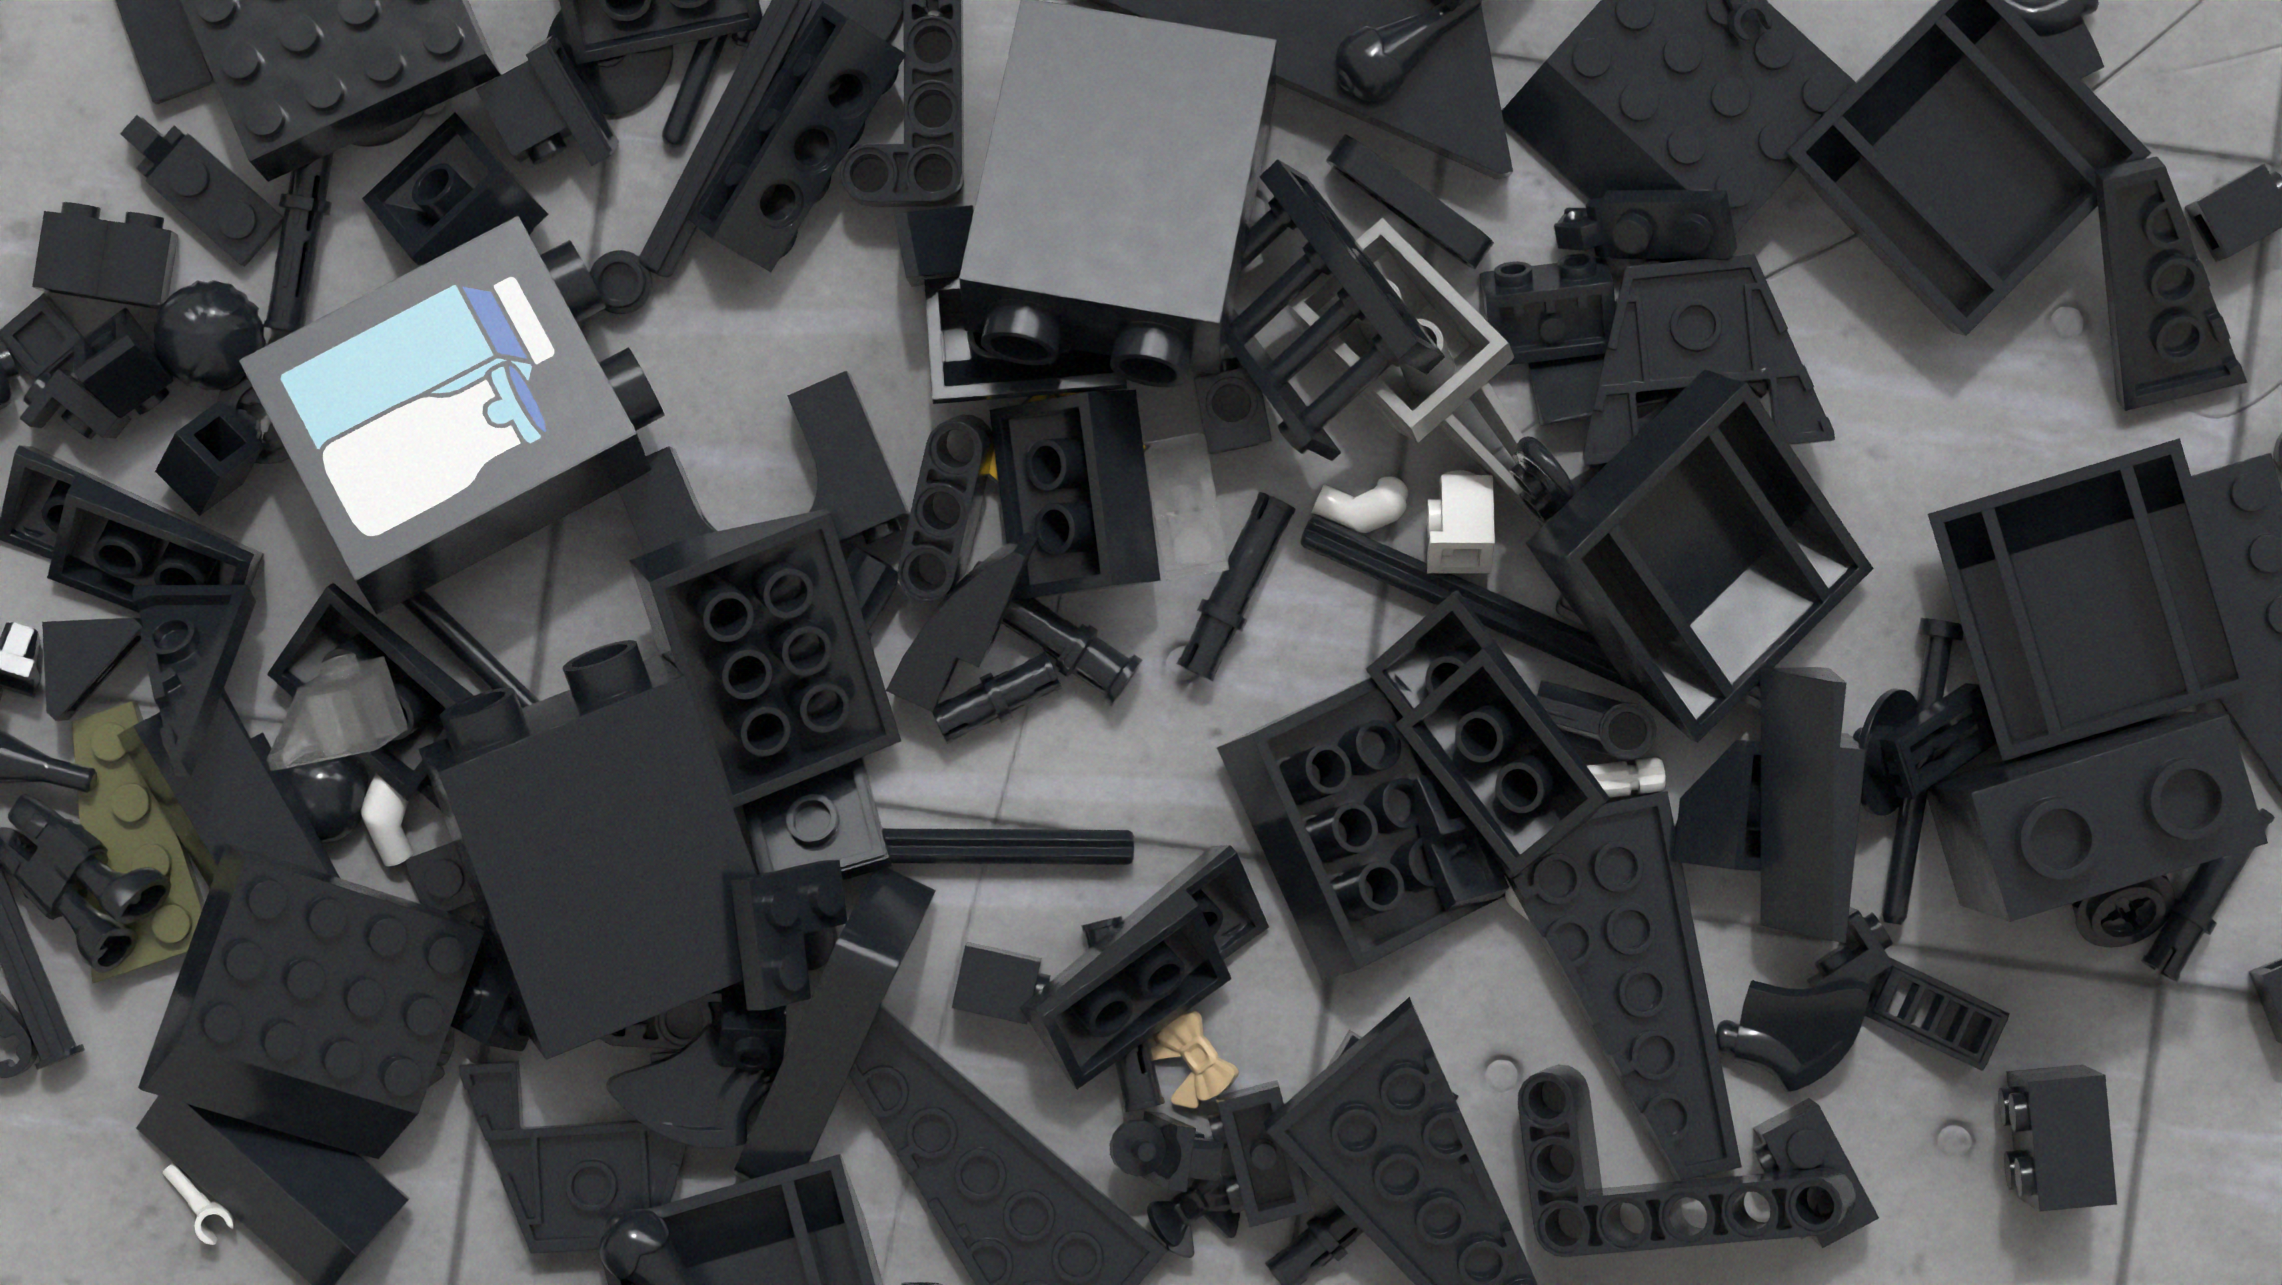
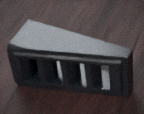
(1987, 1033)

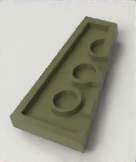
(137, 836)

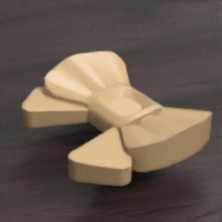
(1209, 1072)

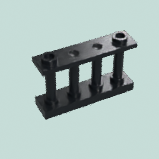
(1362, 296)

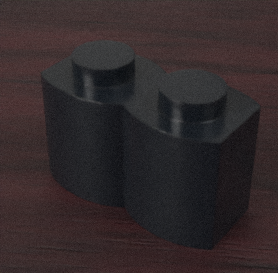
(105, 258)

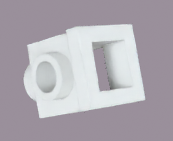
(1461, 524)

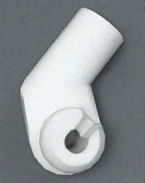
(383, 816)

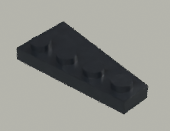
(2159, 298)

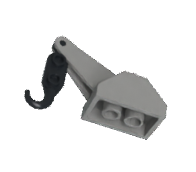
(1420, 402)

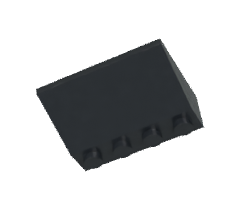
(769, 649)
(1342, 826)

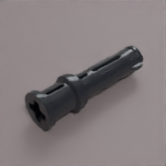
(1073, 647)

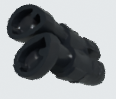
(56, 866)

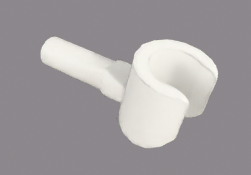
(198, 1203)

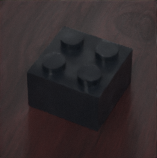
(2058, 1137)

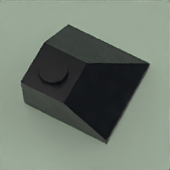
(449, 194)
(1723, 812)

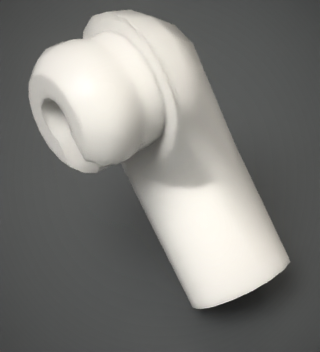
(1366, 511)

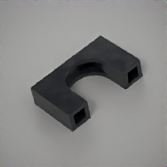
(849, 463)

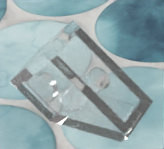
(1185, 506)
(339, 714)

